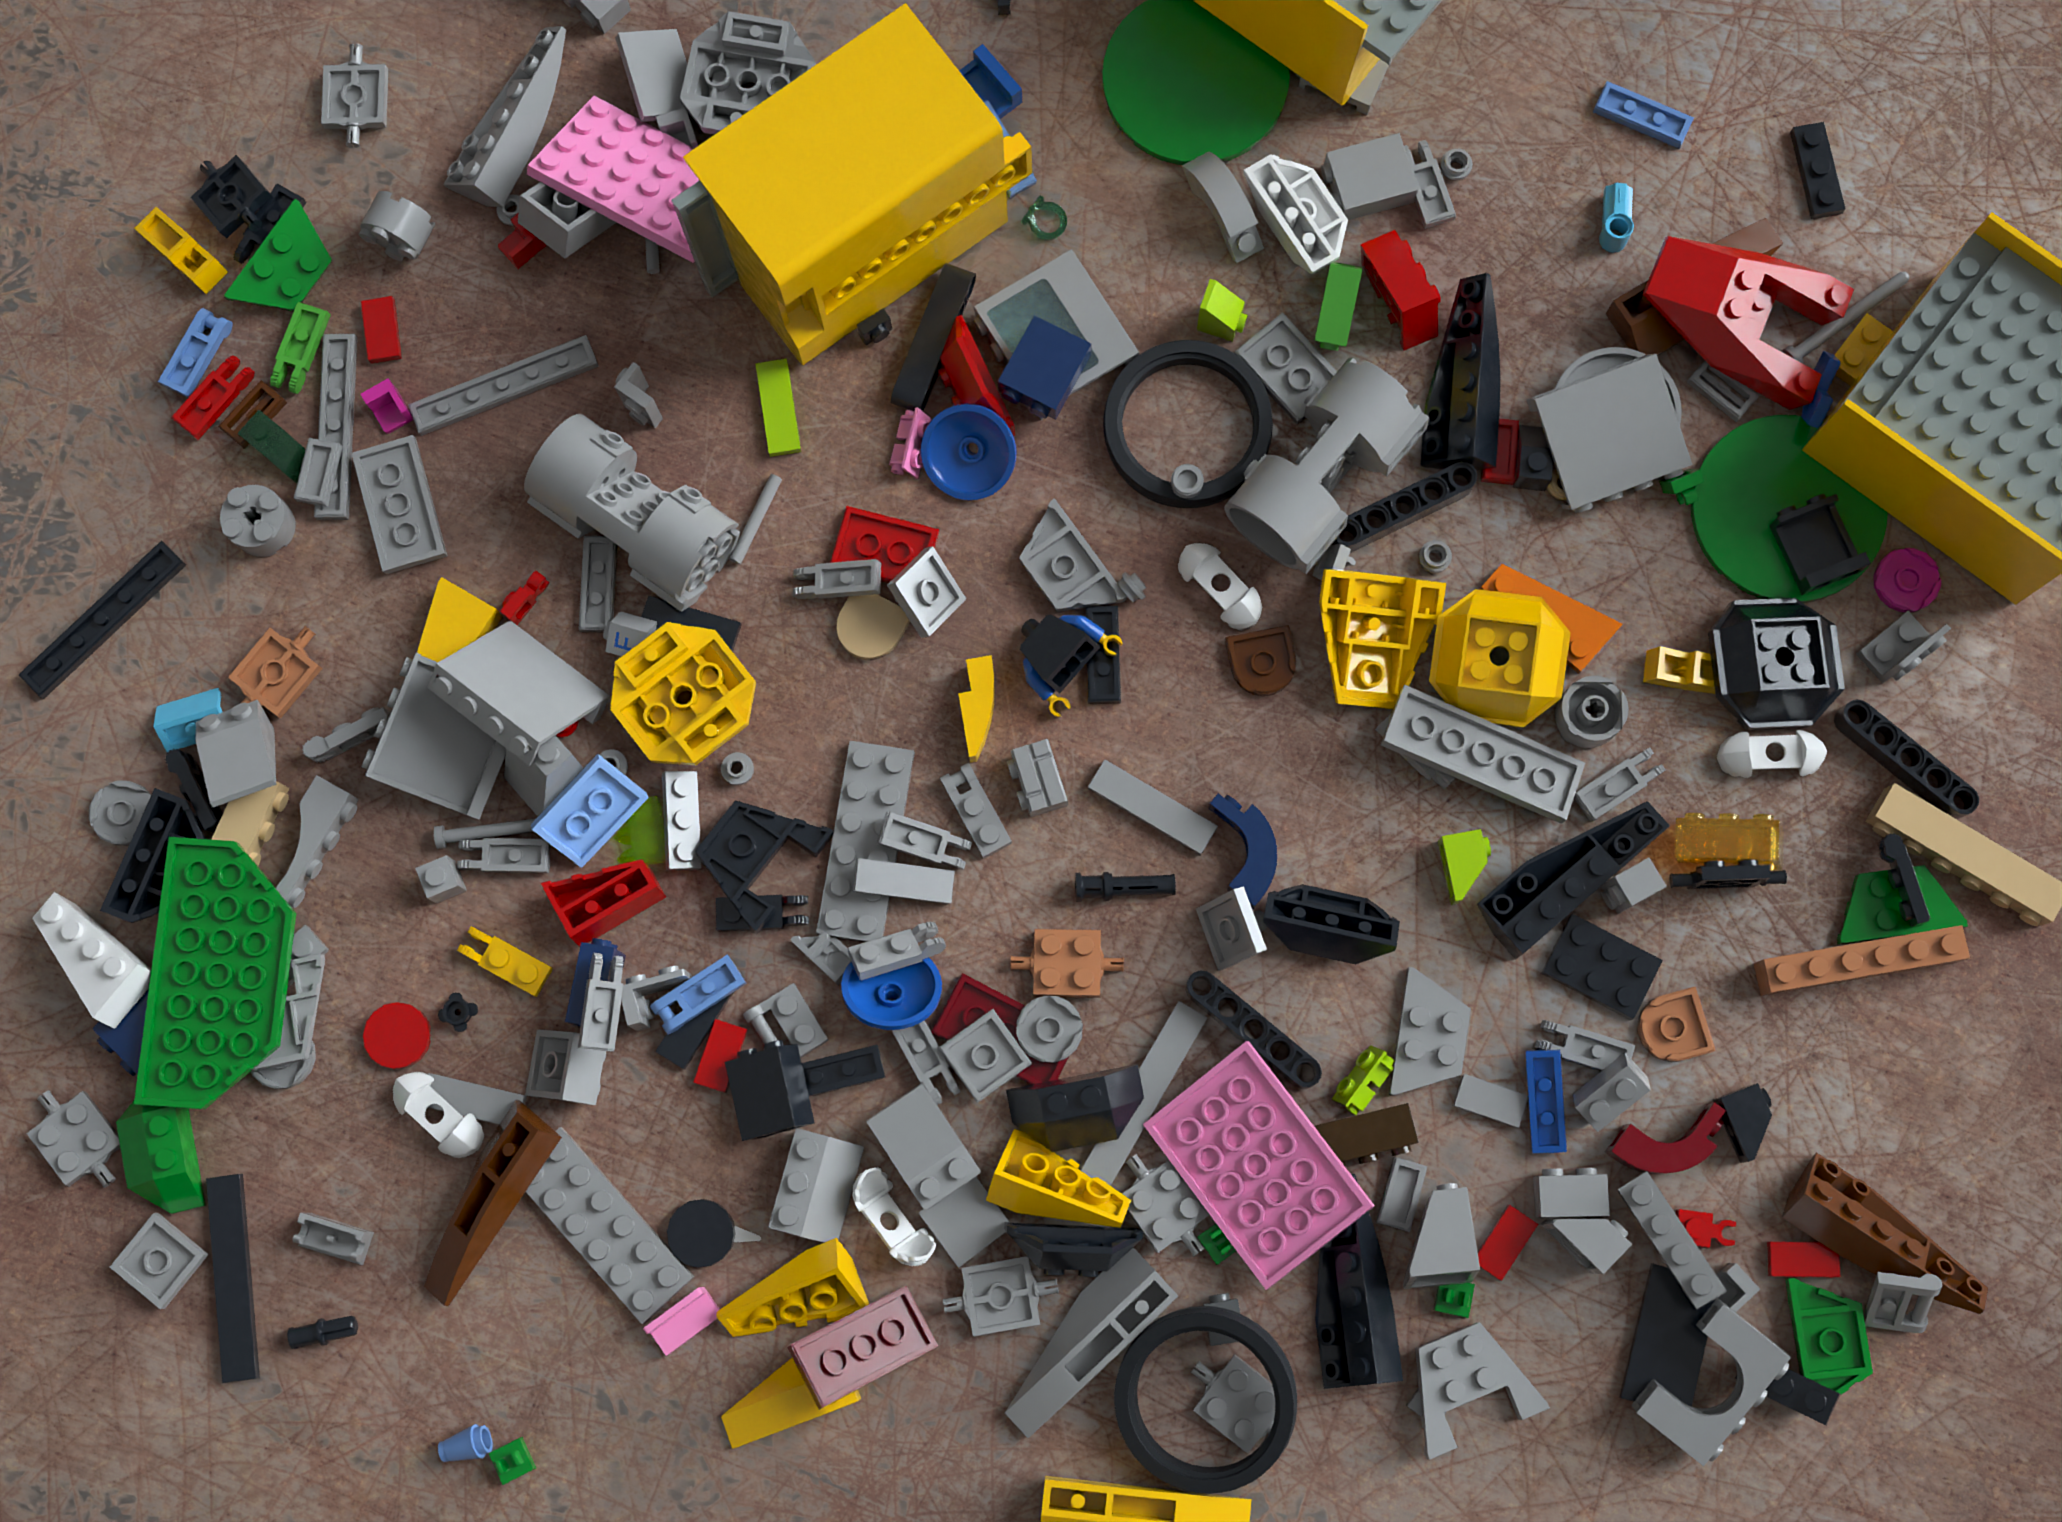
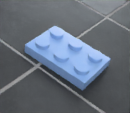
(589, 811)

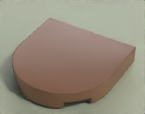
(1675, 1027)

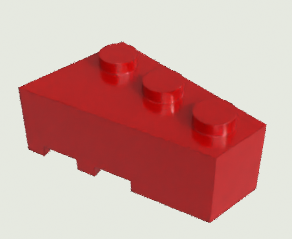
(1403, 287)
(603, 899)

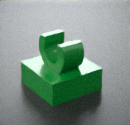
(1683, 486)
(1216, 1244)
(1454, 1299)
(512, 1460)

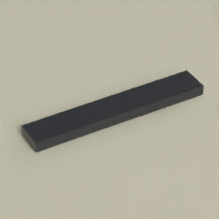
(102, 620)
(232, 1278)

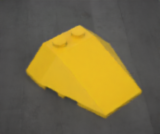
(1376, 632)

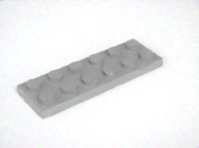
(1483, 754)
(872, 784)
(607, 1230)

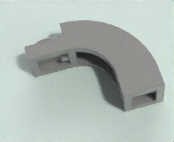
(1226, 200)

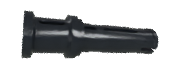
(1107, 886)

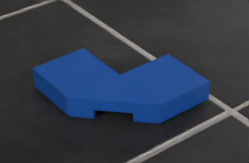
(1817, 410)

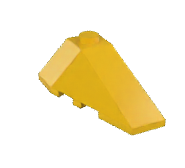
(1046, 1185)
(809, 1287)
(775, 1406)

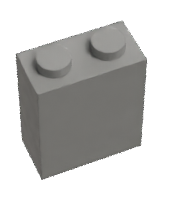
(1370, 176)

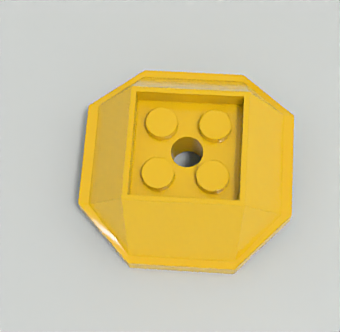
(1536, 662)
(660, 669)

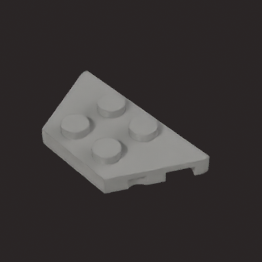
(1067, 566)
(1429, 1035)

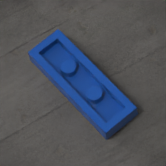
(1546, 1101)

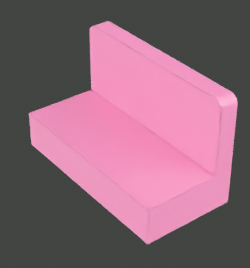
(683, 1320)

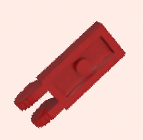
(212, 397)

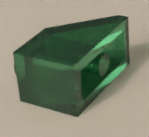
(274, 444)

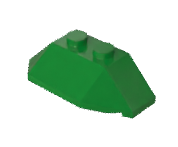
(161, 1156)

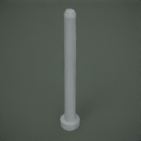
(1850, 315)
(444, 836)

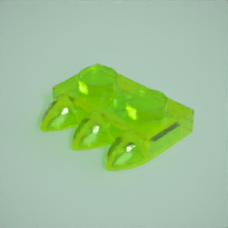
(644, 833)

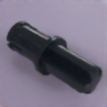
(322, 1332)

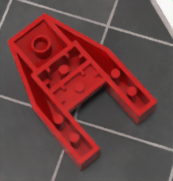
(1721, 305)

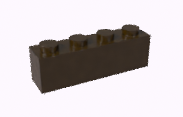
(1371, 1133)

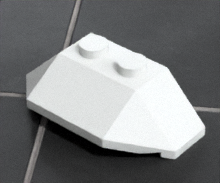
(1298, 211)

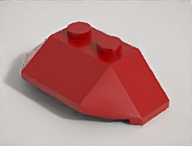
(967, 373)

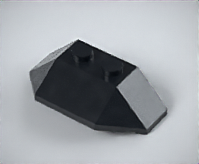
(139, 880)
(1330, 924)
(1077, 1108)
(1073, 1246)

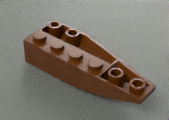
(1646, 328)
(492, 1192)
(1873, 1233)

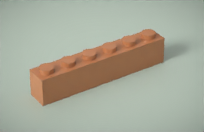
(1861, 960)

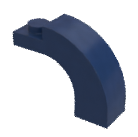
(1259, 845)

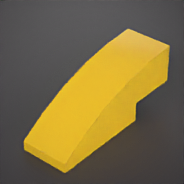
(181, 250)
(1679, 669)
(978, 704)

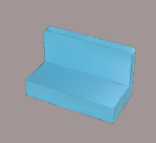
(177, 719)

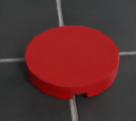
(397, 1035)

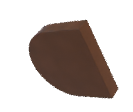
(1262, 660)

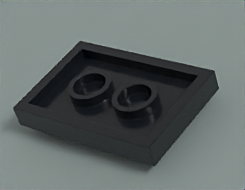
(1602, 967)

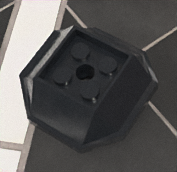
(1751, 679)

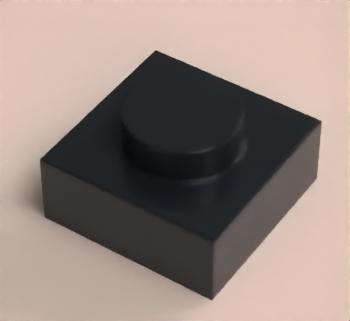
(875, 327)

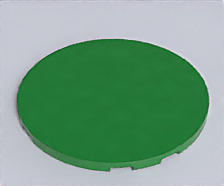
(1190, 83)
(1749, 481)

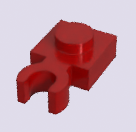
(519, 603)
(1701, 1228)

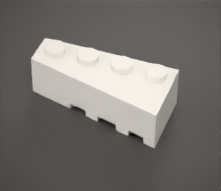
(96, 963)

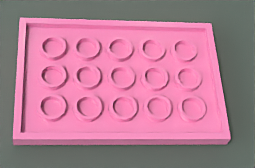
(620, 171)
(1258, 1165)

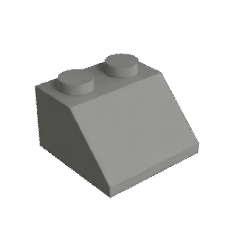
(563, 1070)
(1590, 1241)

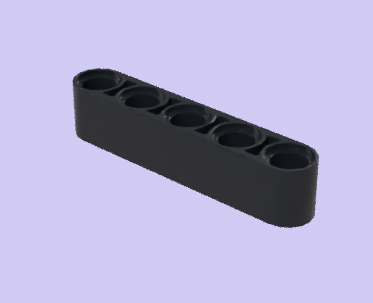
(923, 358)
(1417, 501)
(1922, 761)
(1269, 1035)

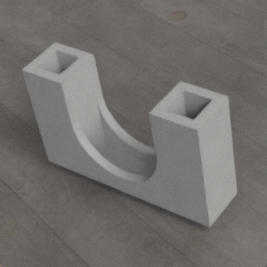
(1705, 1429)

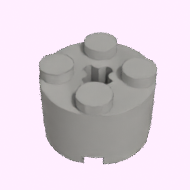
(396, 226)
(242, 525)
(1604, 699)

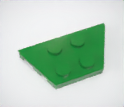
(283, 265)
(1875, 910)
(1828, 1336)

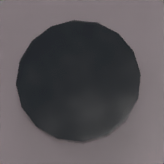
(701, 1233)

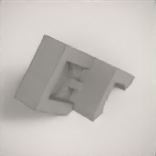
(826, 953)

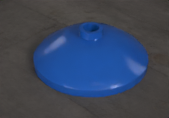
(953, 465)
(913, 987)

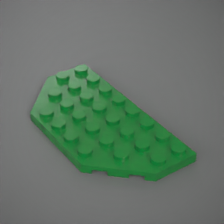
(213, 975)

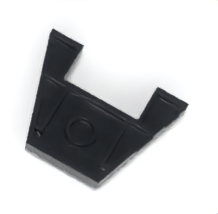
(744, 846)

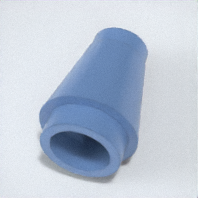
(467, 1444)

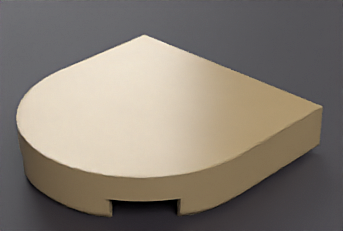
(870, 626)

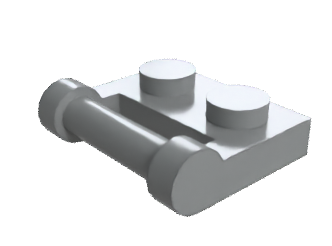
(794, 1018)
(1891, 1298)

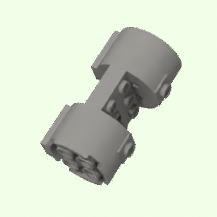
(1357, 421)
(589, 483)

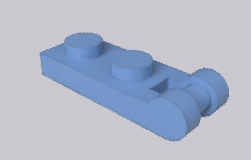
(195, 353)
(698, 993)

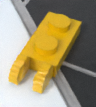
(509, 962)

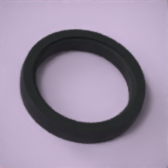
(1186, 353)
(1151, 1454)

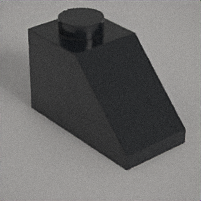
(1533, 459)
(1746, 1119)

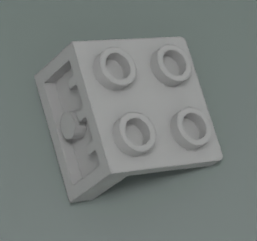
(1901, 648)
(635, 1007)

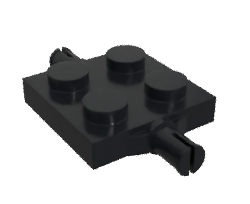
(231, 196)
(1717, 875)

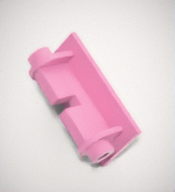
(908, 455)

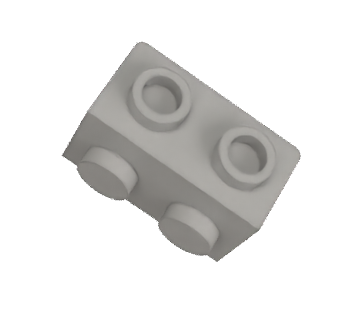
(631, 390)

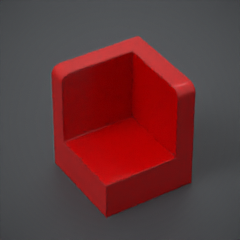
(520, 244)

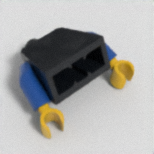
(1058, 651)

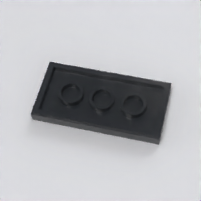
(1665, 1340)

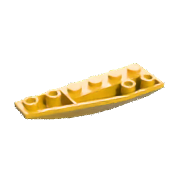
(1110, 1502)

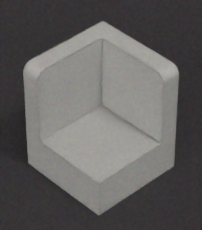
(678, 126)
(1738, 1285)

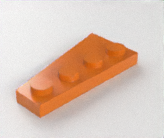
(1588, 627)

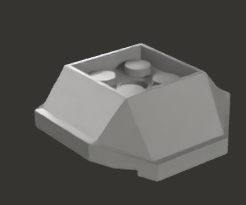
(739, 52)

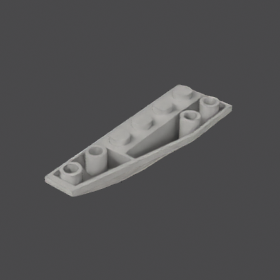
(511, 126)
(1090, 1336)

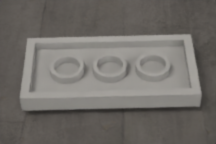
(399, 504)

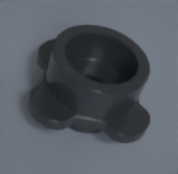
(448, 1014)

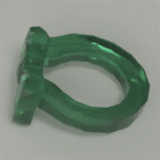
(1031, 220)

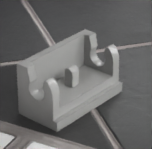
(333, 1238)

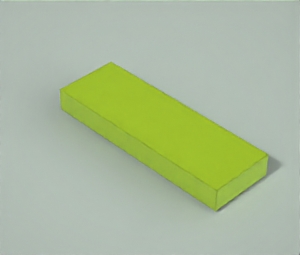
(778, 407)

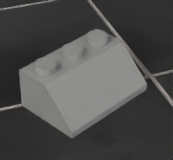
(816, 1186)

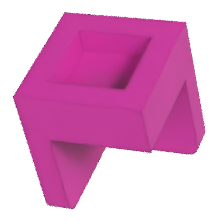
(387, 406)

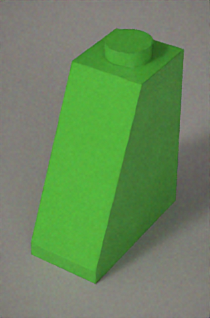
(1337, 305)

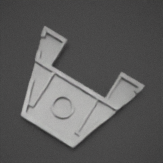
(299, 1013)
(1464, 1369)

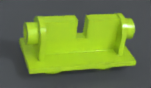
(1353, 1090)

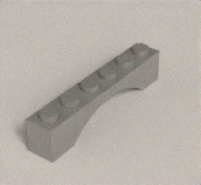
(322, 816)

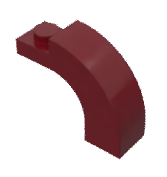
(1645, 1154)

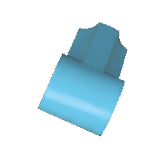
(1616, 216)

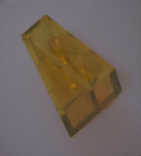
(1729, 839)

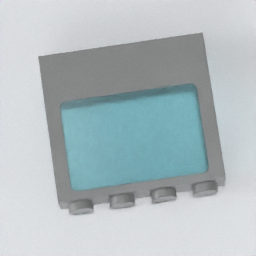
(1066, 298)

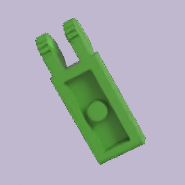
(299, 345)

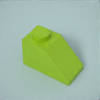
(1221, 312)
(1463, 860)

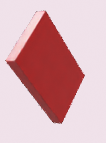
(883, 538)

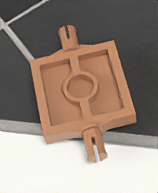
(276, 671)
(1067, 963)

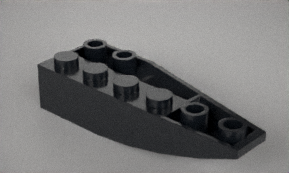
(1466, 383)
(1564, 877)
(1355, 1311)

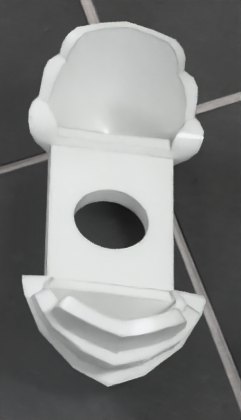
(1240, 604)
(1745, 753)
(457, 1134)
(873, 1200)

